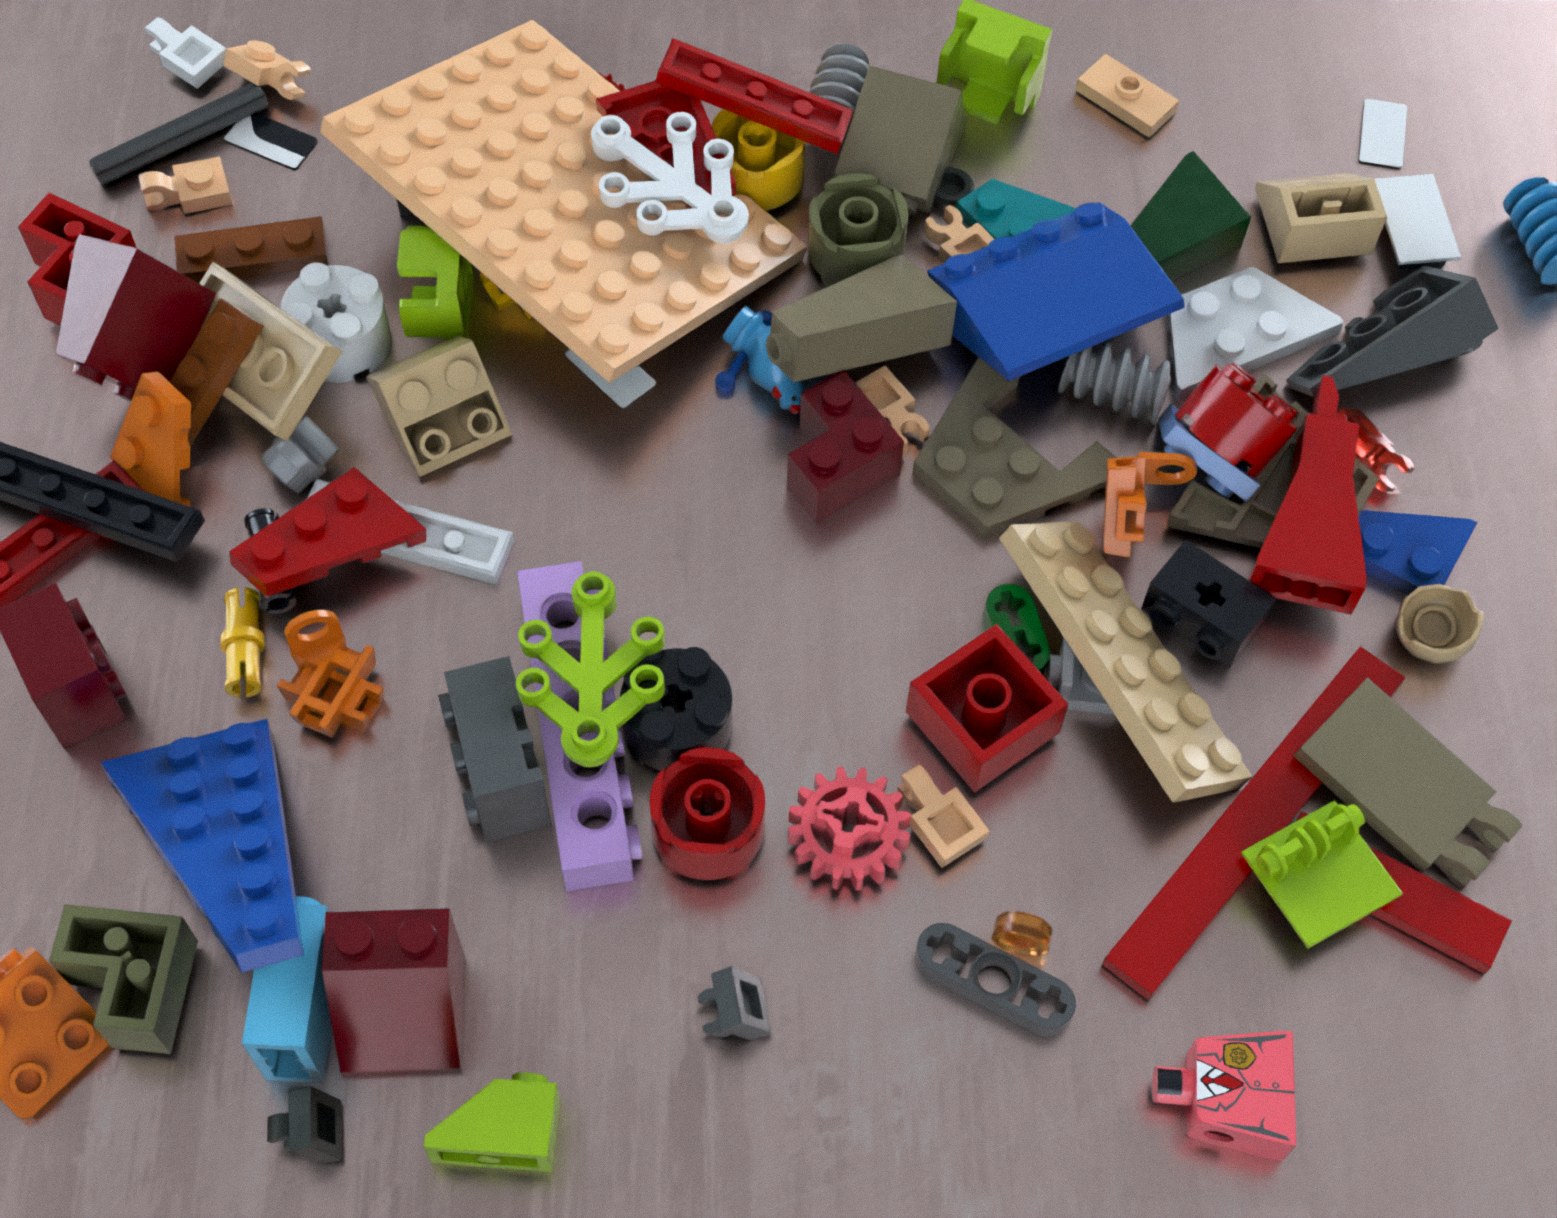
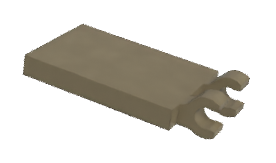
(1407, 784)

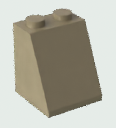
(904, 134)

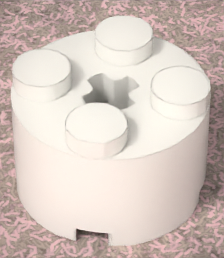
(344, 310)

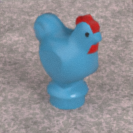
(750, 334)

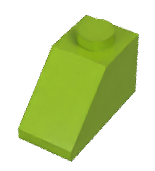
(501, 1126)

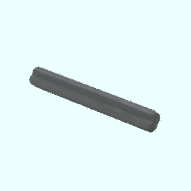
(178, 133)

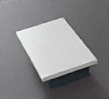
(1417, 222)

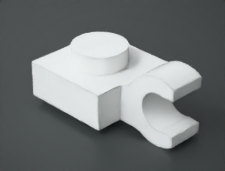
(186, 54)

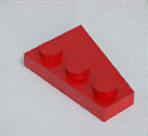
(646, 113)
(328, 529)

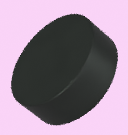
(954, 186)

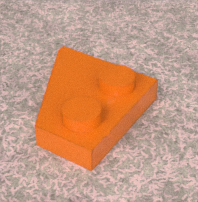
(155, 437)

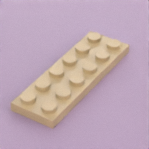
(1126, 660)

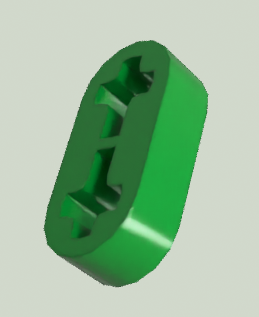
(1027, 625)

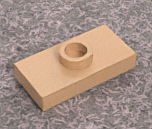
(1127, 95)

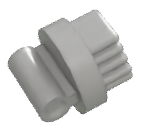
(301, 457)

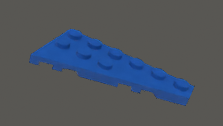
(222, 832)

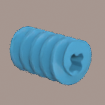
(1534, 216)

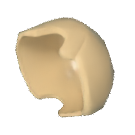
(1438, 623)

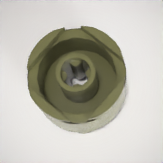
(855, 226)

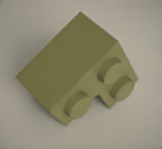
(137, 961)

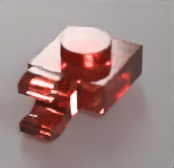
(1377, 448)

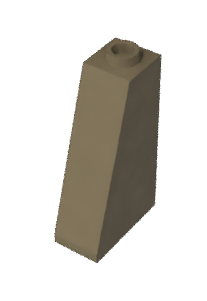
(862, 321)

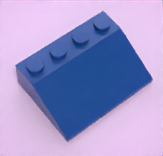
(1055, 290)

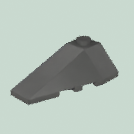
(1414, 324)

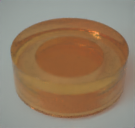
(1022, 933)

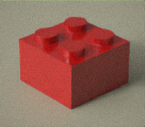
(985, 707)

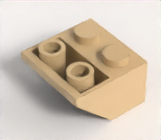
(1322, 216)
(440, 404)

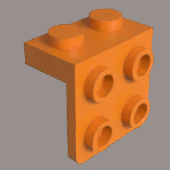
(43, 1032)

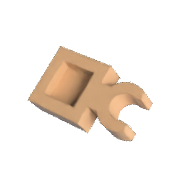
(955, 237)
(894, 404)

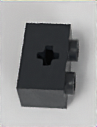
(1207, 603)

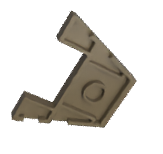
(990, 470)
(1215, 516)

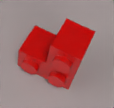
(51, 239)

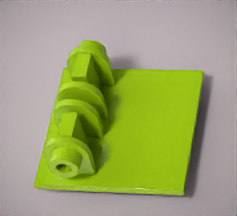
(1322, 872)

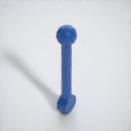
(726, 380)

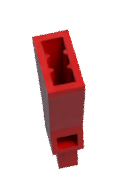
(1316, 539)

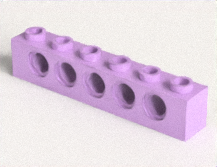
(586, 854)

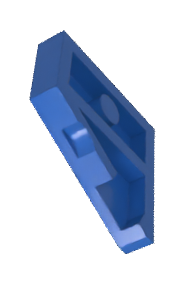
(1412, 548)

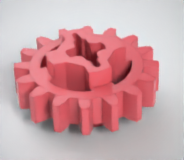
(873, 833)

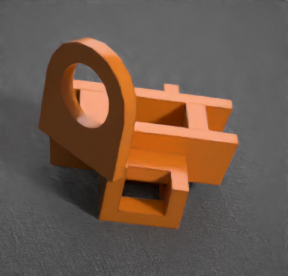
(1126, 495)
(318, 658)

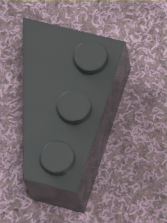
(494, 750)

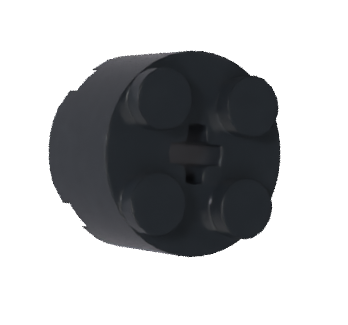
(690, 713)

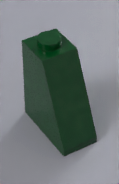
(1191, 219)

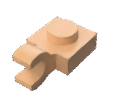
(263, 66)
(195, 186)
(942, 822)

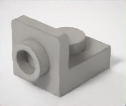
(1074, 683)

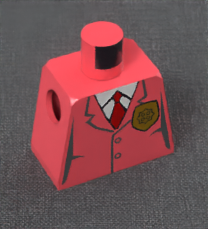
(1236, 1092)

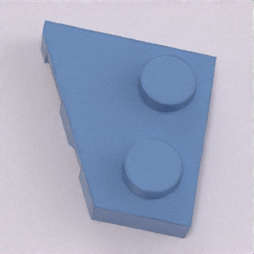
(1221, 474)

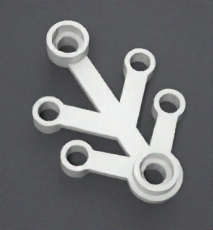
(671, 182)

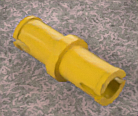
(242, 642)

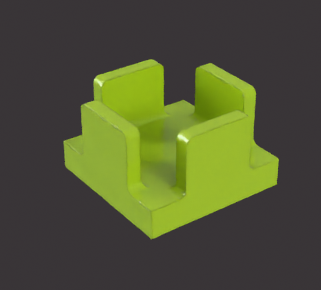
(997, 58)
(437, 309)

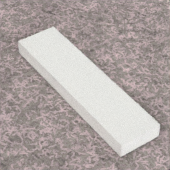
(453, 544)

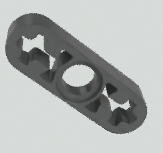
(988, 955)

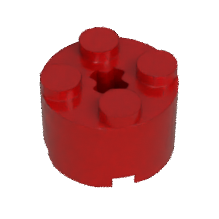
(1237, 418)
(701, 844)

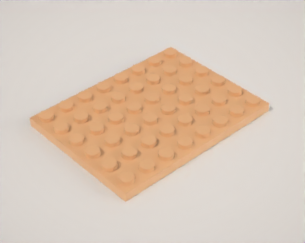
(508, 176)

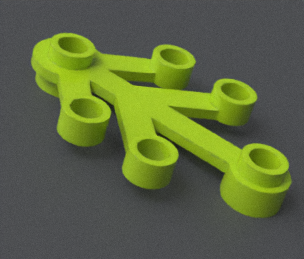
(593, 674)

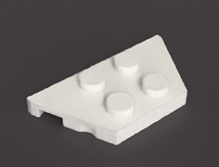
(1244, 322)

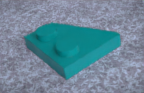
(1007, 209)

